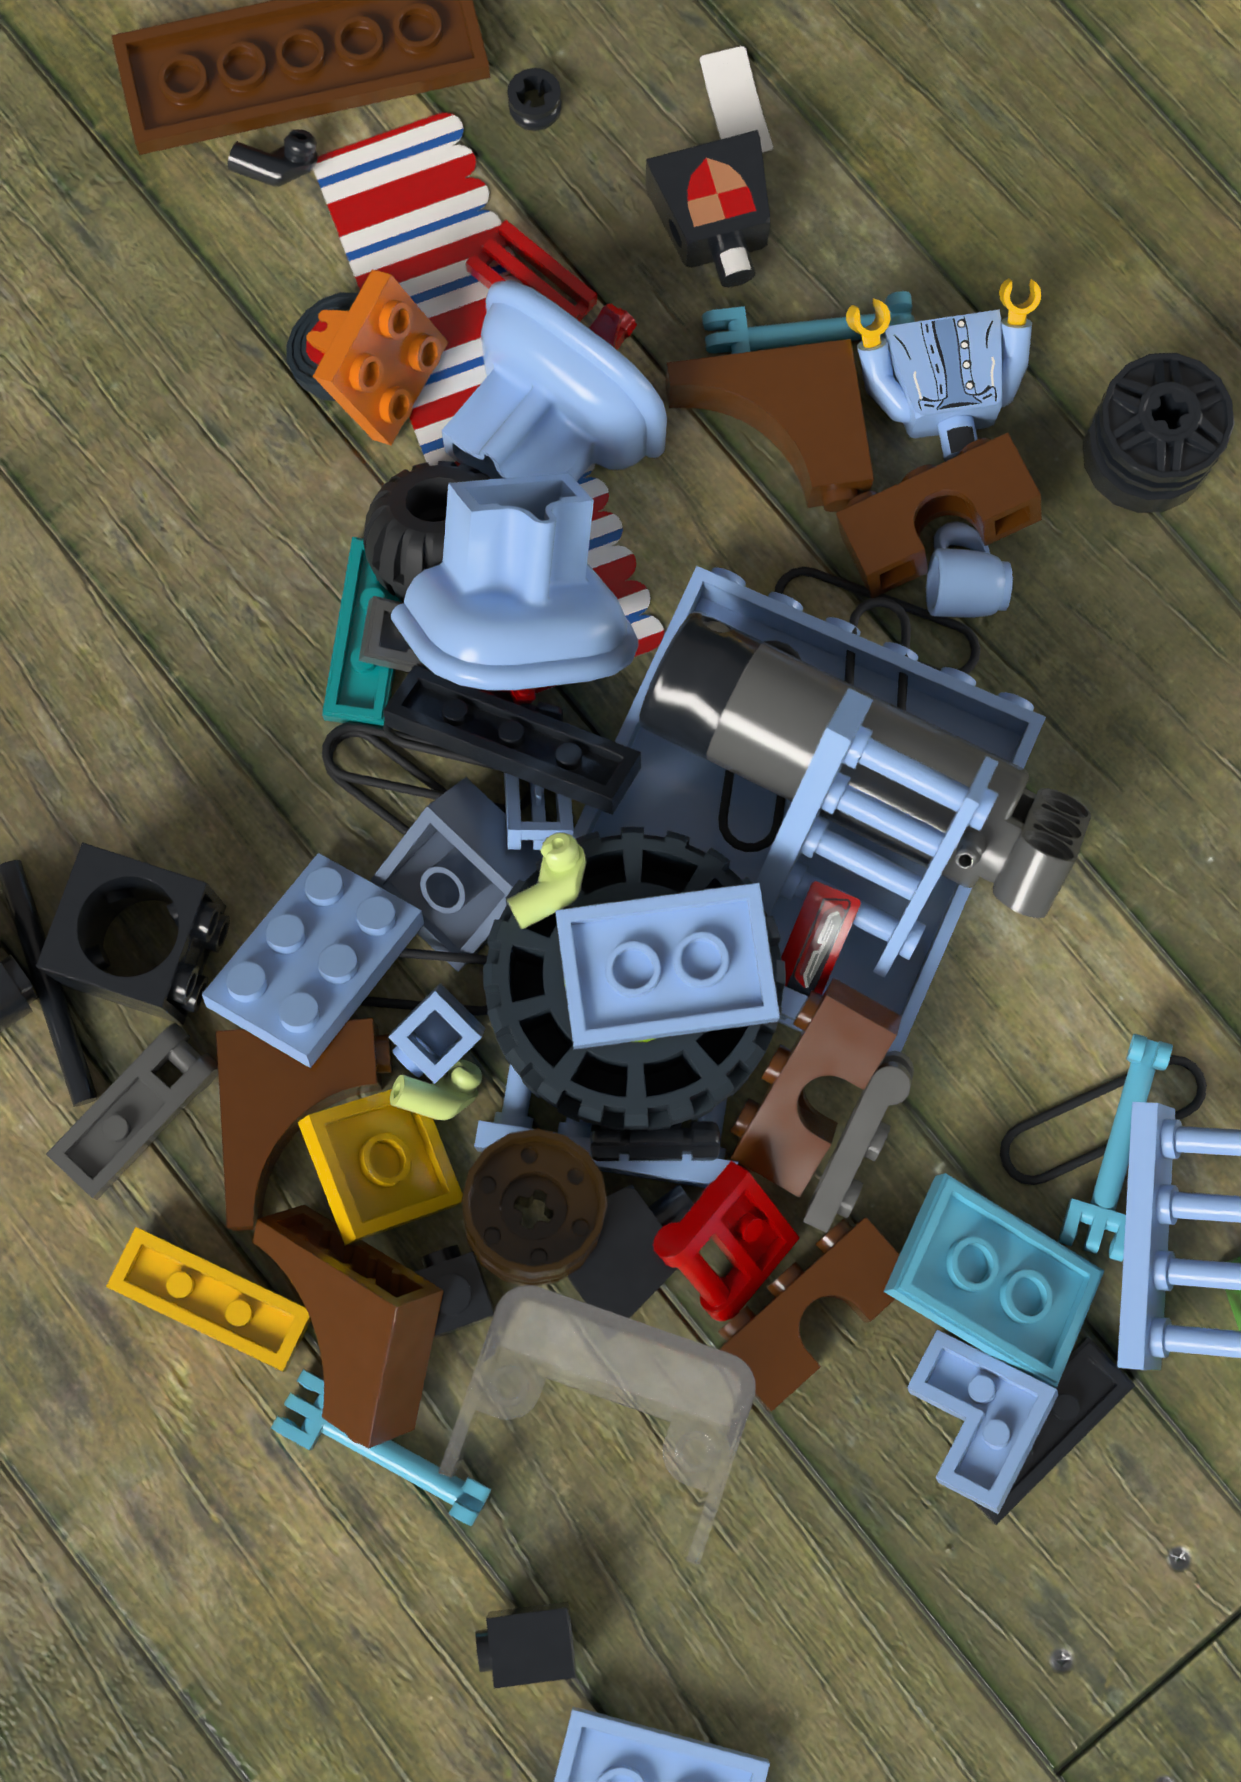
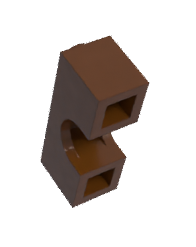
(980, 484)
(839, 1037)
(851, 1269)

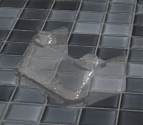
(623, 1361)

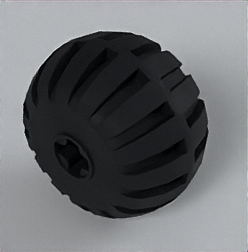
(408, 522)

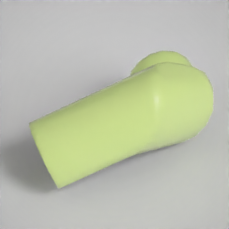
(557, 882)
(439, 1099)

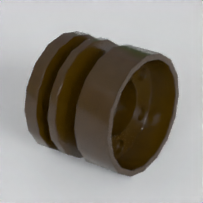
(515, 1173)

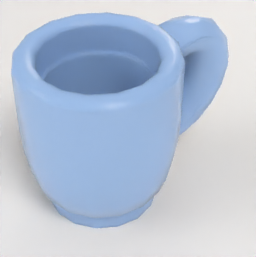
(966, 580)

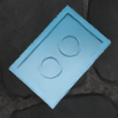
(994, 1280)

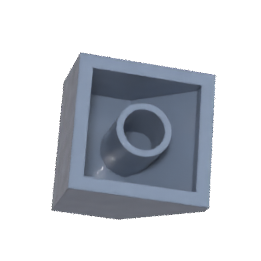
(457, 869)

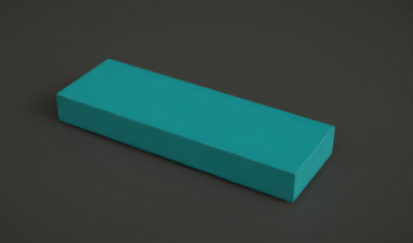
(356, 688)

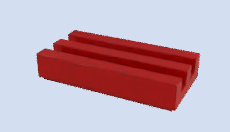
(510, 236)

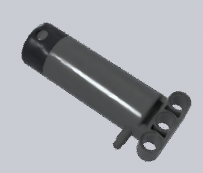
(765, 718)

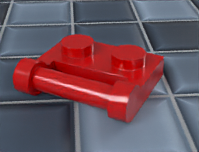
(743, 1227)

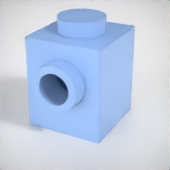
(435, 1035)

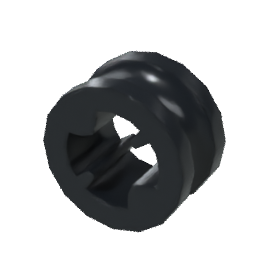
(534, 117)

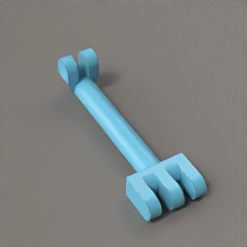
(747, 339)
(1100, 1215)
(465, 1496)

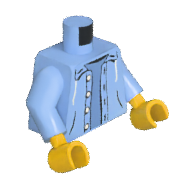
(947, 370)

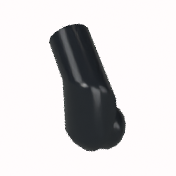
(279, 166)

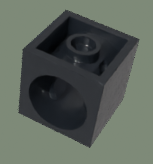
(94, 895)

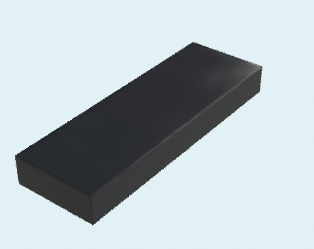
(1086, 1394)

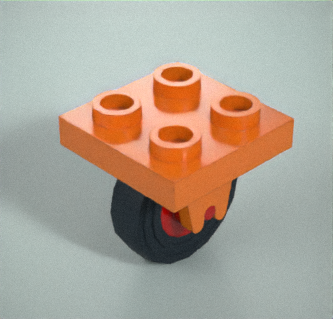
(367, 353)

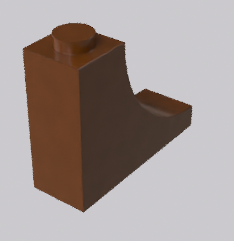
(797, 399)
(270, 1092)
(368, 1319)

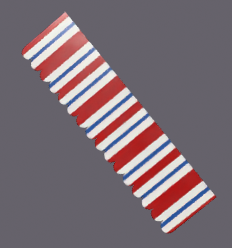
(415, 215)

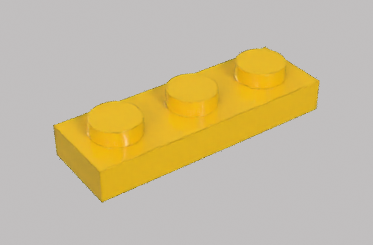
(210, 1299)

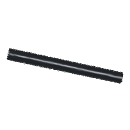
(48, 989)

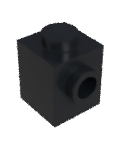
(464, 1288)
(527, 1645)

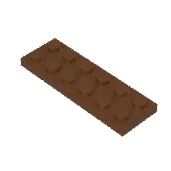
(290, 64)

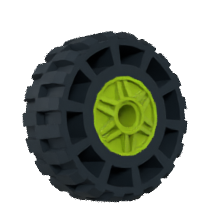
(628, 1082)

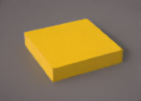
(379, 1165)

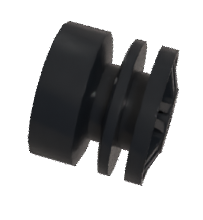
(1142, 460)

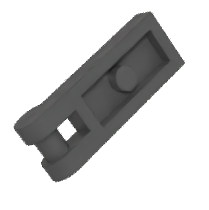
(132, 1112)
(861, 1138)

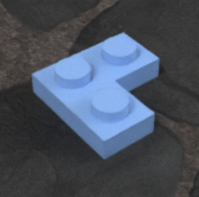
(999, 1413)

